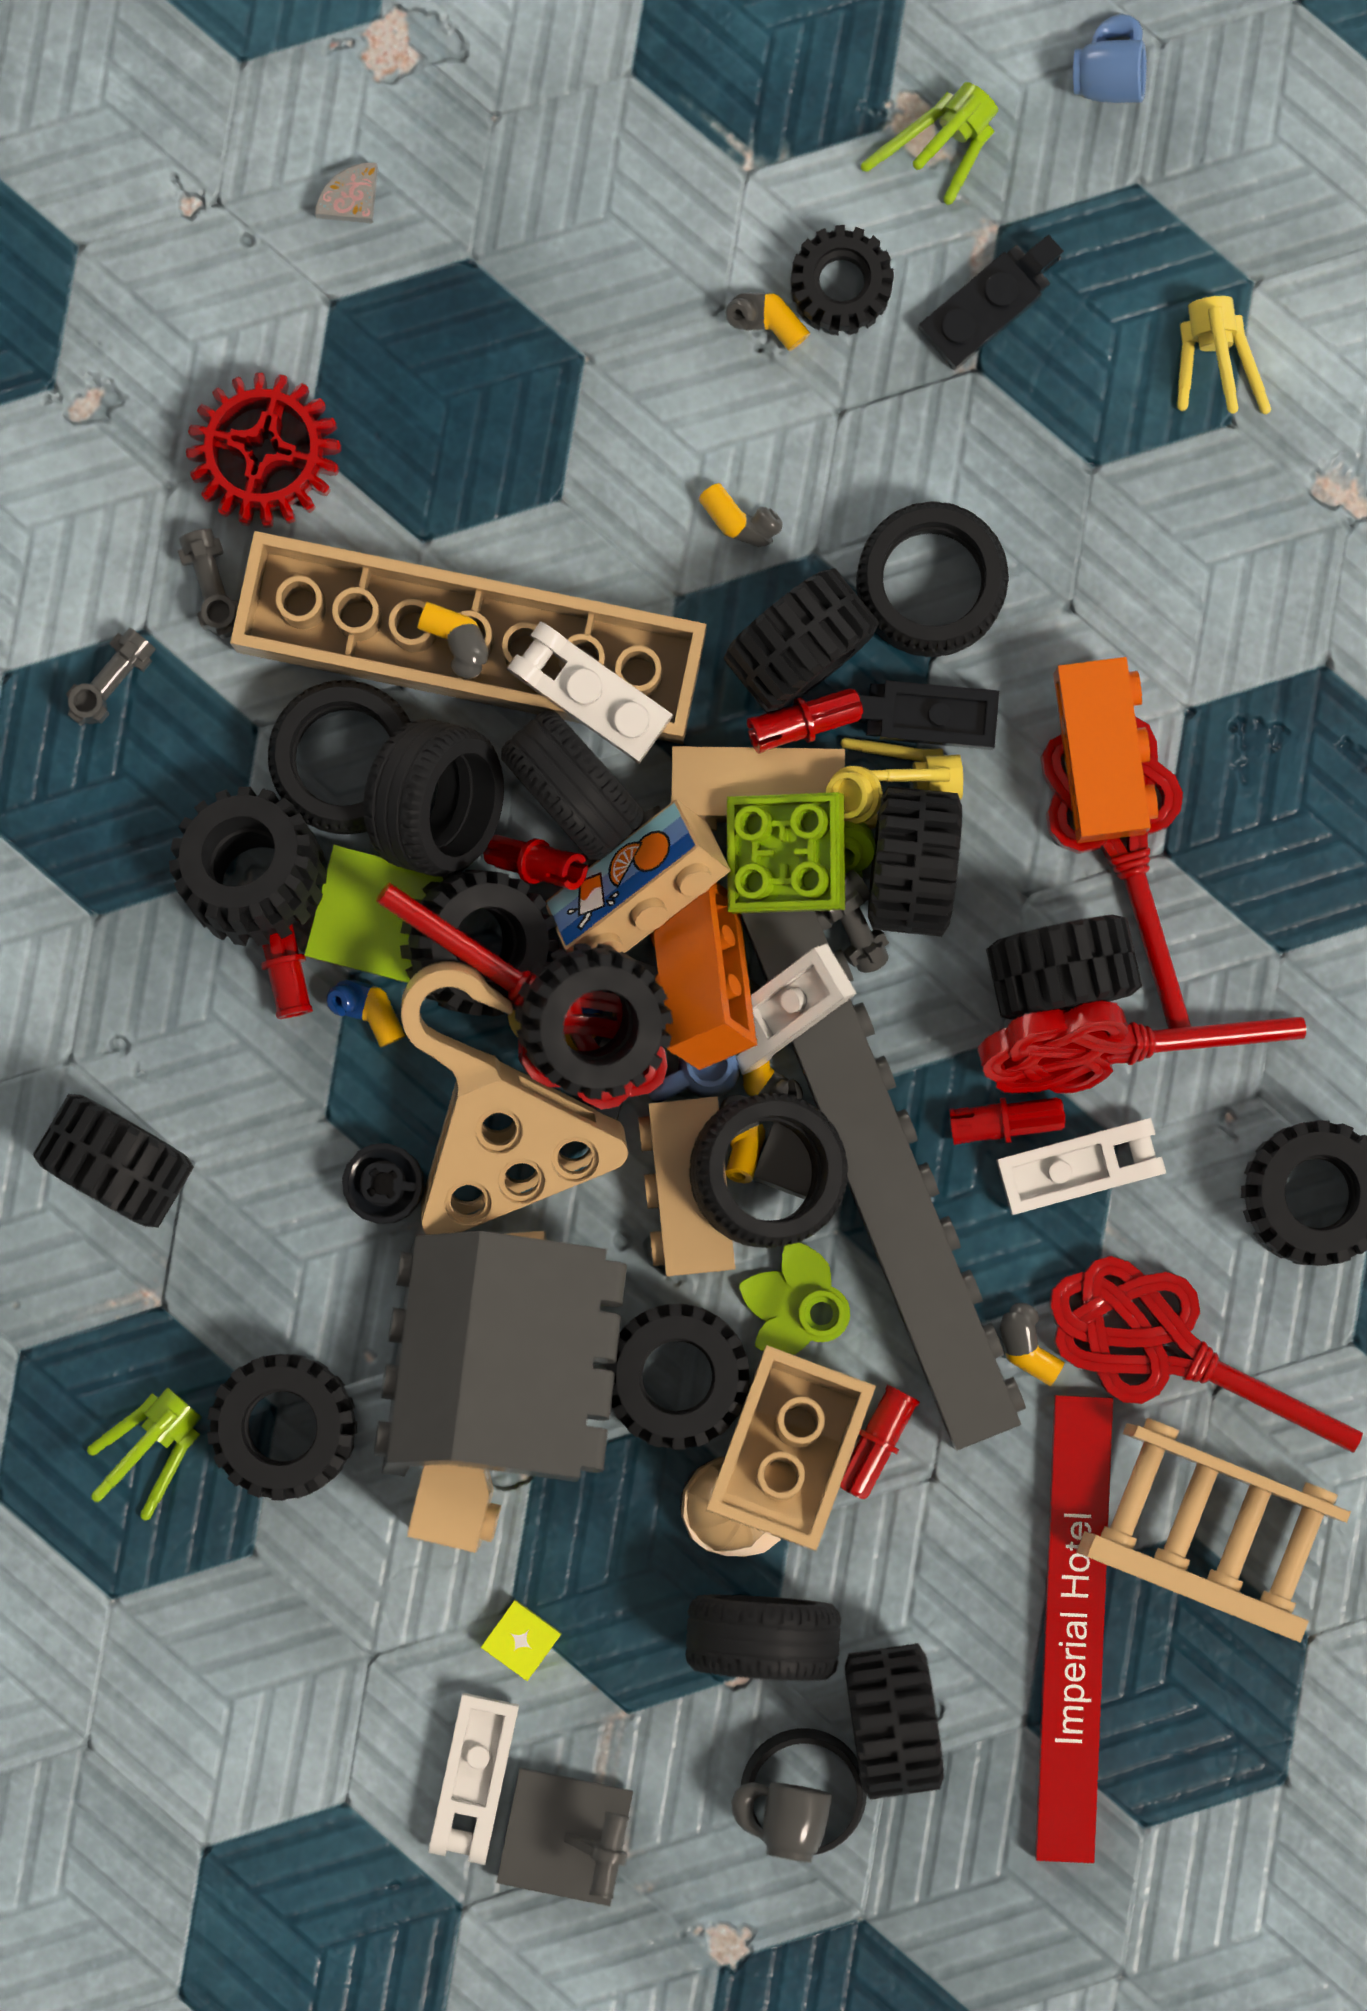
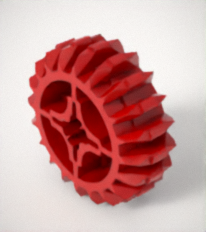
(290, 458)

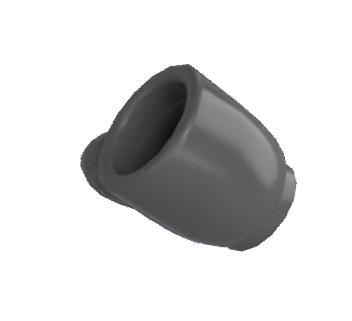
(792, 1818)

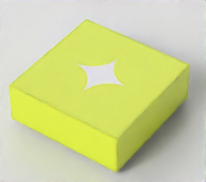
(521, 1640)

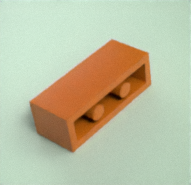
(1104, 749)
(705, 980)

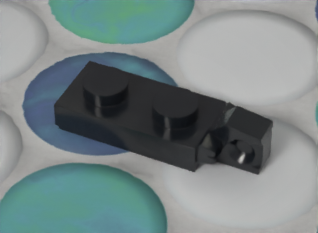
(990, 302)
(931, 714)

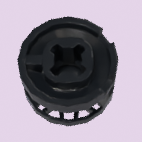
(383, 1183)

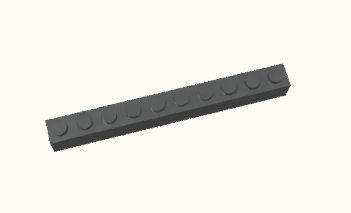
(895, 1197)

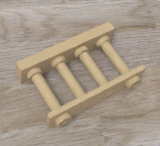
(1169, 1564)

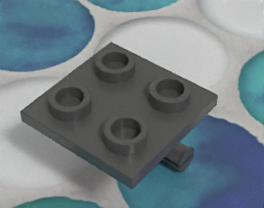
(565, 1837)

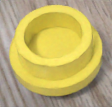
(860, 790)

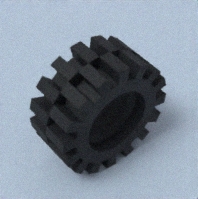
(846, 246)

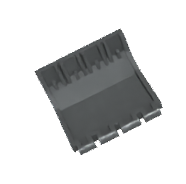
(501, 1356)

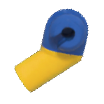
(367, 1004)

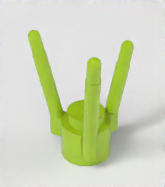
(964, 117)
(167, 1421)

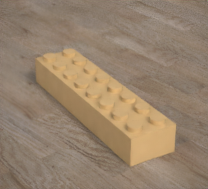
(364, 611)

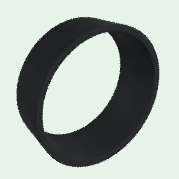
(819, 1738)

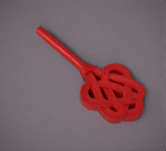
(1128, 863)
(577, 1024)
(1078, 1046)
(1088, 1325)

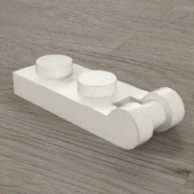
(592, 693)
(794, 1004)
(1078, 1167)
(474, 1776)

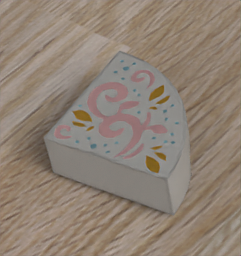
(350, 195)

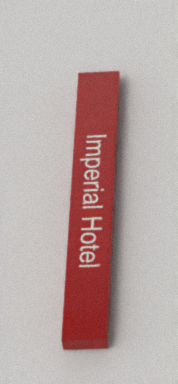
(1073, 1631)

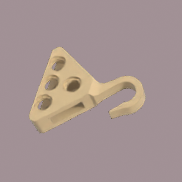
(484, 1086)

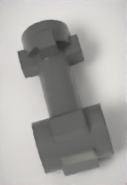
(217, 610)
(88, 701)
(867, 946)

